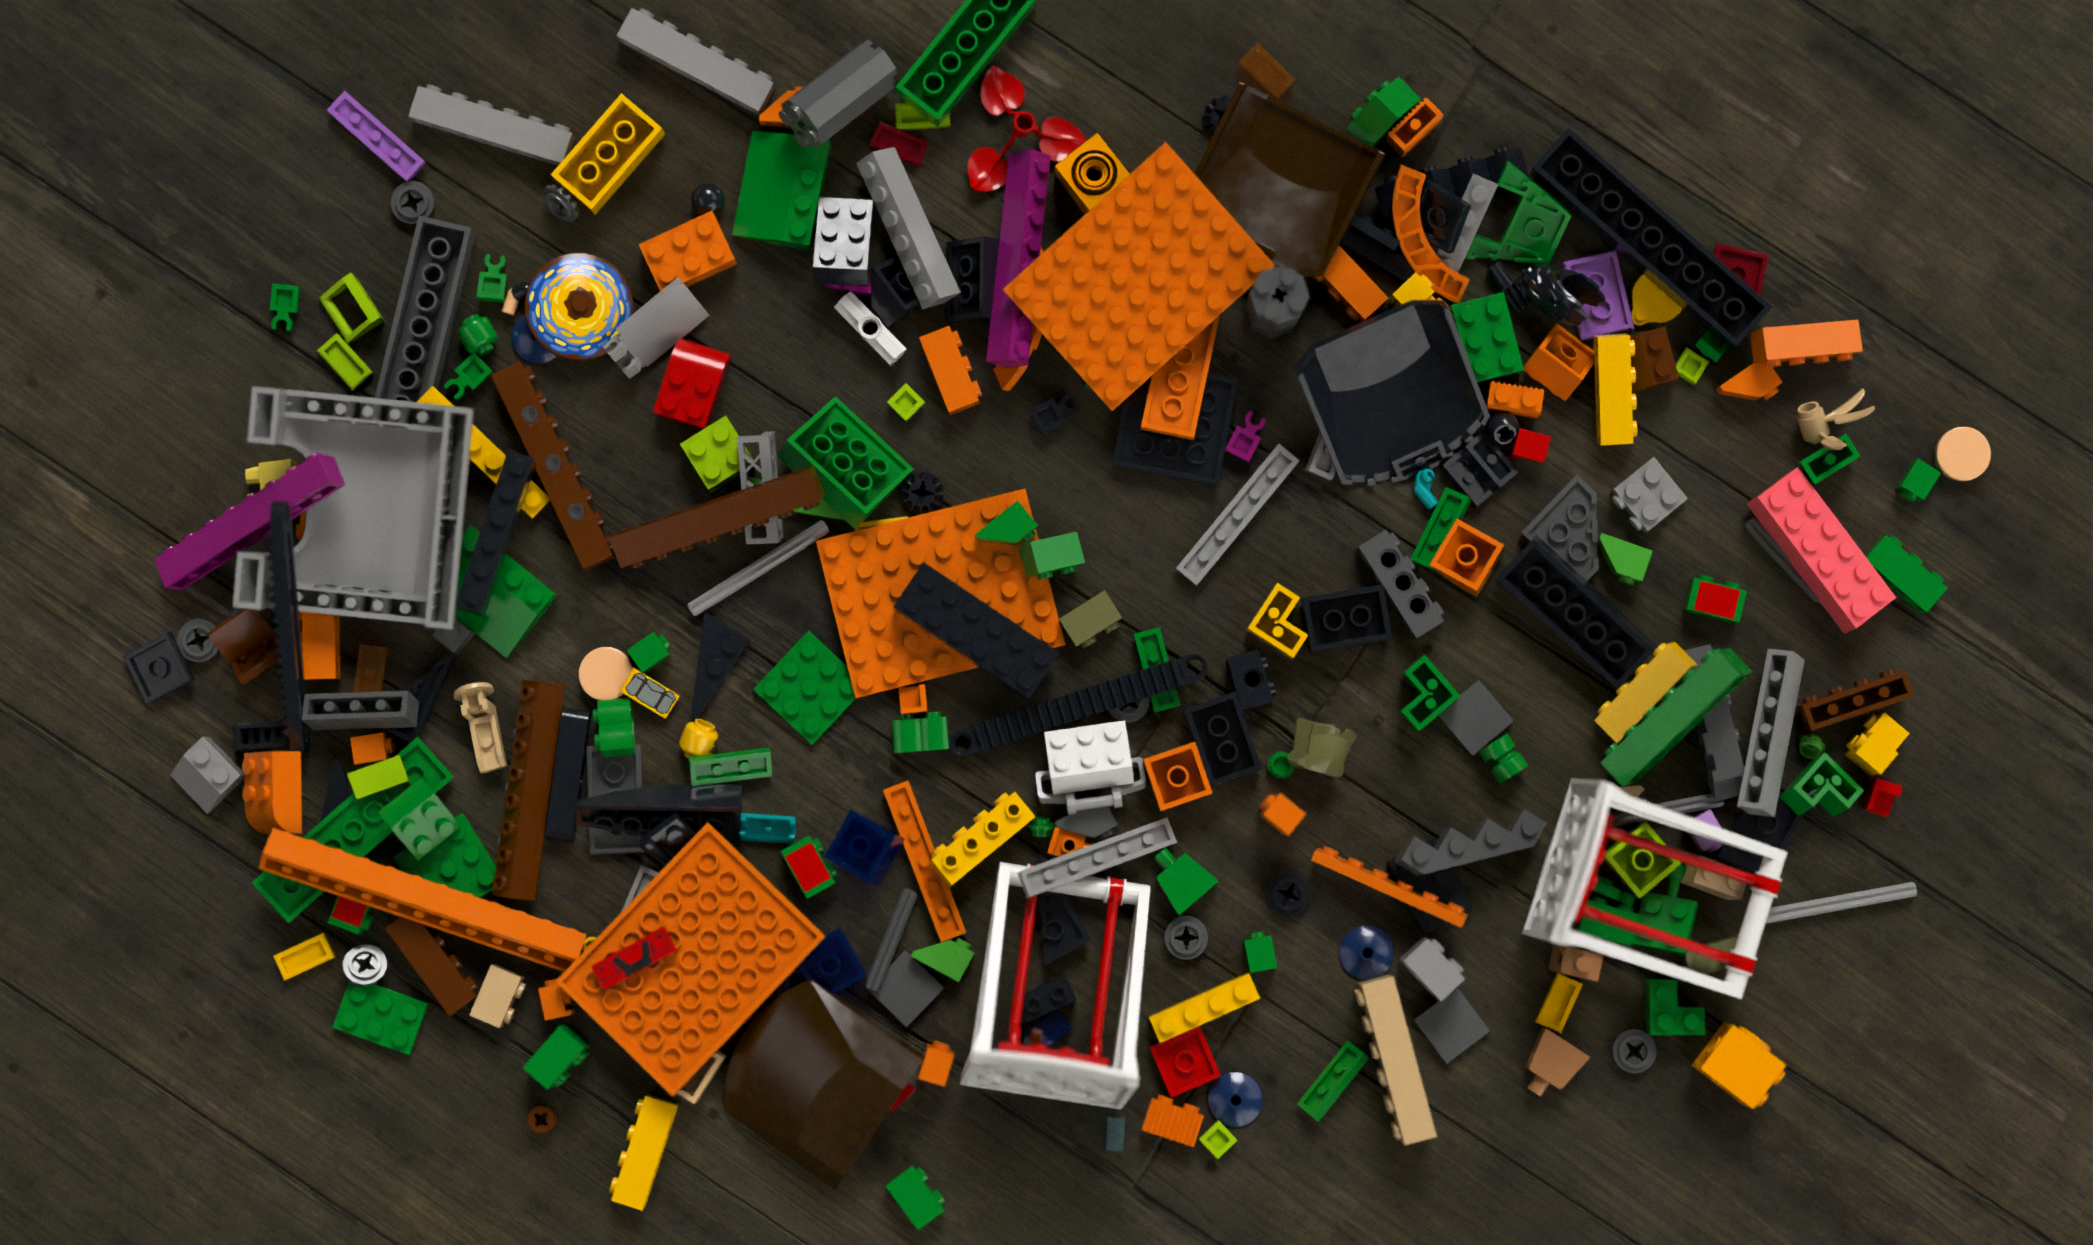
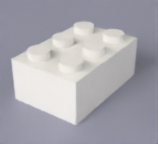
(1089, 757)

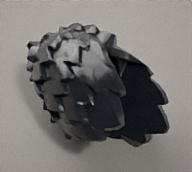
(1559, 292)

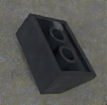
(974, 270)

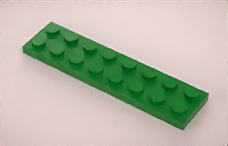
(353, 828)

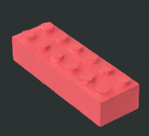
(1821, 550)

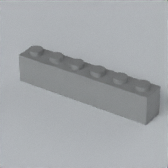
(696, 61)
(491, 126)
(908, 227)
(1771, 732)

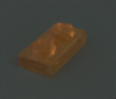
(370, 669)

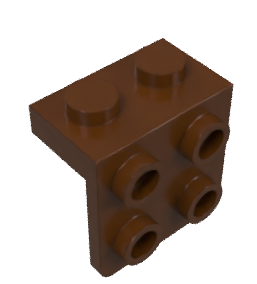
(246, 643)

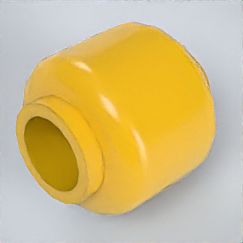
(698, 738)

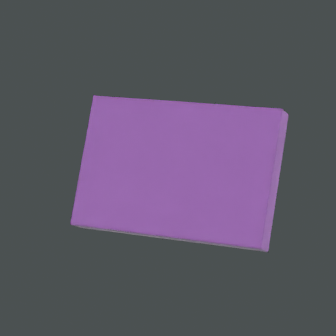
(1613, 314)

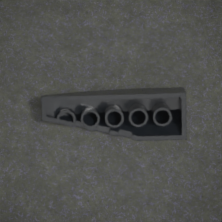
(646, 807)

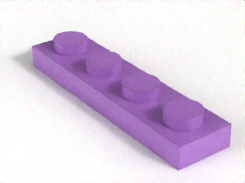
(376, 136)

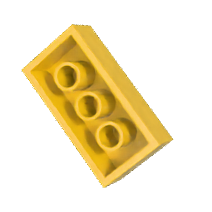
(608, 154)

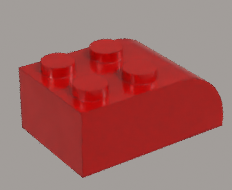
(692, 384)

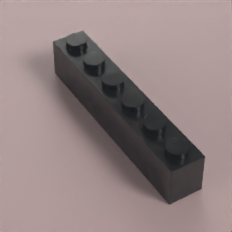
(495, 533)

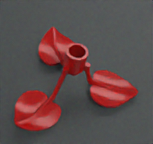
(1005, 93)

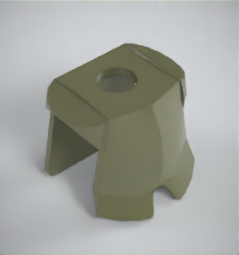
(1320, 747)

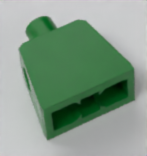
(1182, 879)

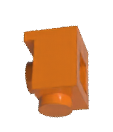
(1060, 836)
(554, 1001)

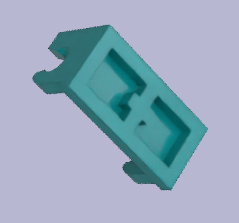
(768, 828)

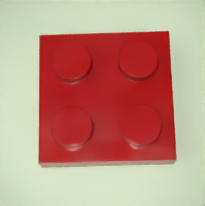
(1185, 1061)

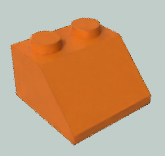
(1560, 362)
(1467, 557)

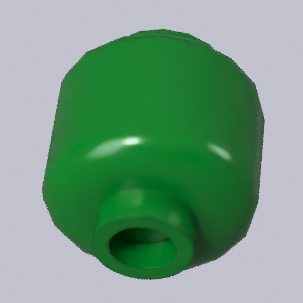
(477, 335)

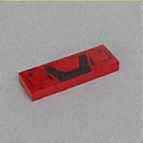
(634, 958)

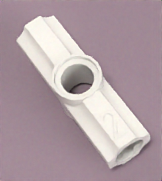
(858, 315)

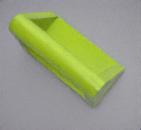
(374, 317)

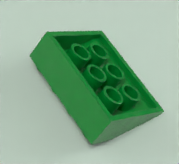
(781, 190)
(850, 461)
(514, 605)

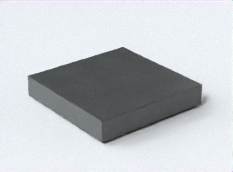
(1475, 718)
(907, 988)
(1451, 1025)

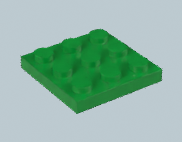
(808, 688)
(456, 862)

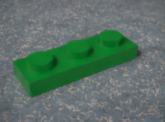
(1449, 508)
(1152, 653)
(730, 766)
(1333, 1081)

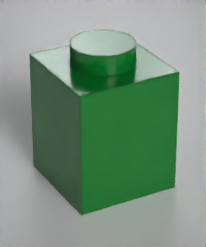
(1917, 481)
(650, 651)
(1259, 952)

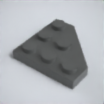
(1570, 526)

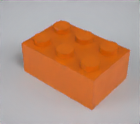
(688, 252)

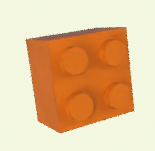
(1177, 776)

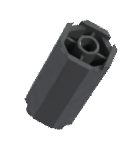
(839, 94)
(1276, 302)

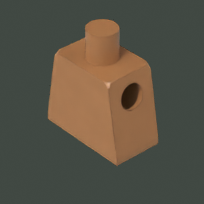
(1576, 962)
(1553, 1062)

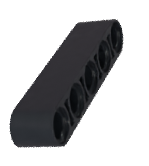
(568, 774)

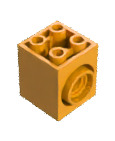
(1089, 159)
(1740, 1065)

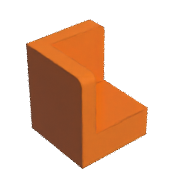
(913, 699)

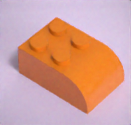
(273, 791)

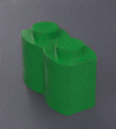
(615, 727)
(920, 733)

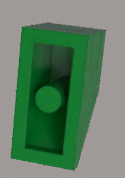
(1009, 527)

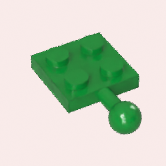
(1667, 914)

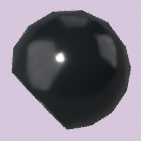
(707, 198)
(1502, 428)

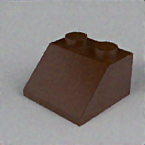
(1653, 360)

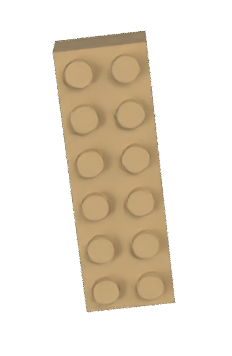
(1396, 1060)

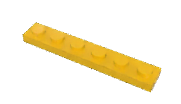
(490, 458)

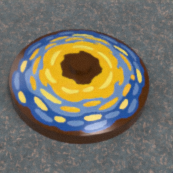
(577, 306)

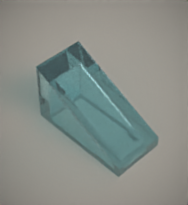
(1115, 1133)

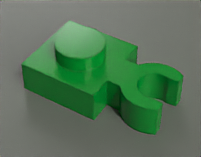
(492, 283)
(284, 301)
(471, 373)
(1604, 888)

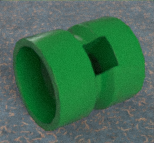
(1503, 758)

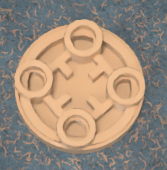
(1962, 454)
(604, 673)

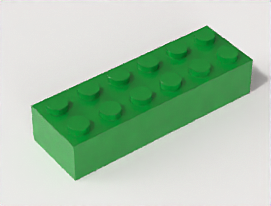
(960, 55)
(1676, 716)

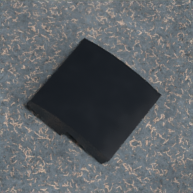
(1479, 469)

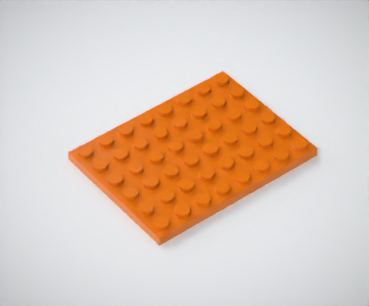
(1138, 276)
(875, 564)
(733, 951)

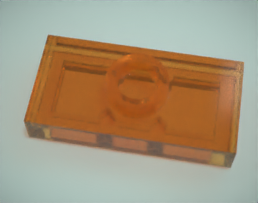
(1266, 71)

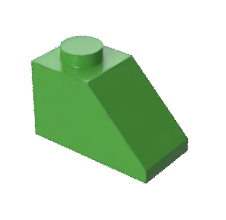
(1624, 558)
(946, 957)

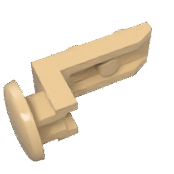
(483, 725)

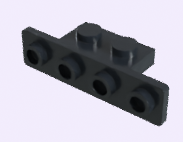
(1377, 246)

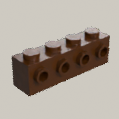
(1848, 703)
(434, 964)

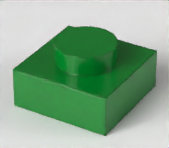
(1710, 346)

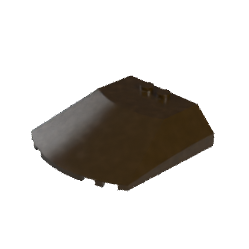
(1287, 178)
(816, 1078)

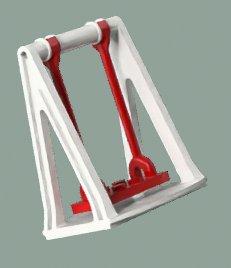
(1579, 848)
(1036, 1068)

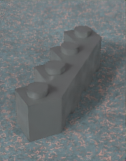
(1719, 743)
(1457, 849)

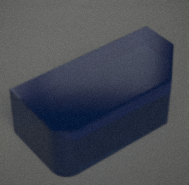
(1053, 1026)

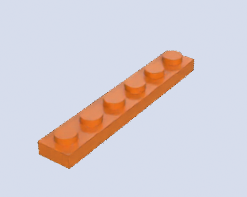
(918, 848)
(1379, 880)

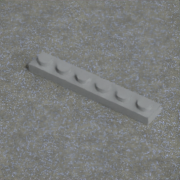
(1237, 514)
(1097, 857)

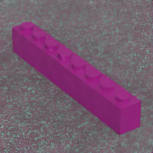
(1018, 248)
(247, 522)

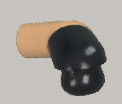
(513, 297)

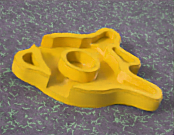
(1651, 304)

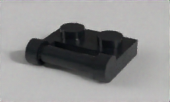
(672, 832)

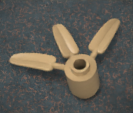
(1814, 422)

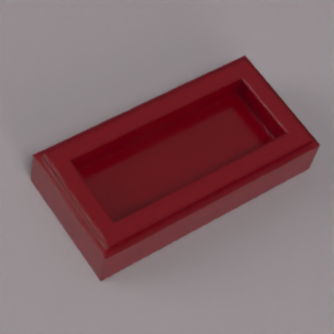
(909, 147)

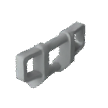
(1095, 802)

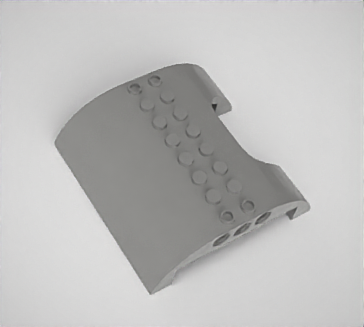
(396, 527)

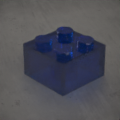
(864, 847)
(834, 963)

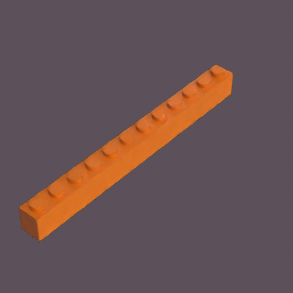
(421, 900)

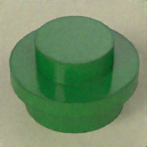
(1279, 765)
(1041, 827)

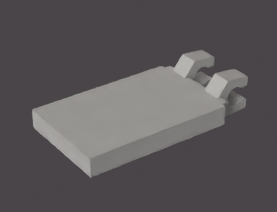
(655, 328)

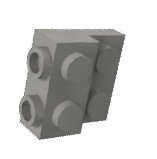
(1648, 495)

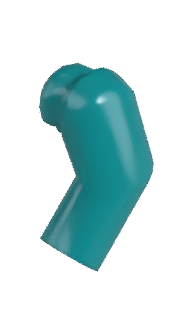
(1422, 488)

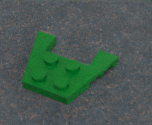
(1533, 228)

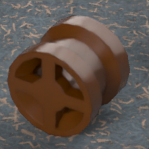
(545, 1114)

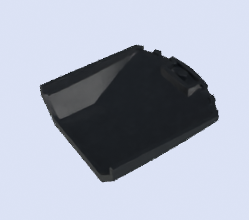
(1393, 393)

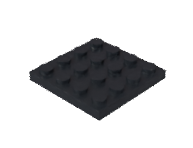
(1174, 456)

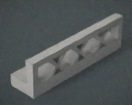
(769, 471)

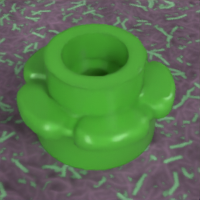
(1811, 746)

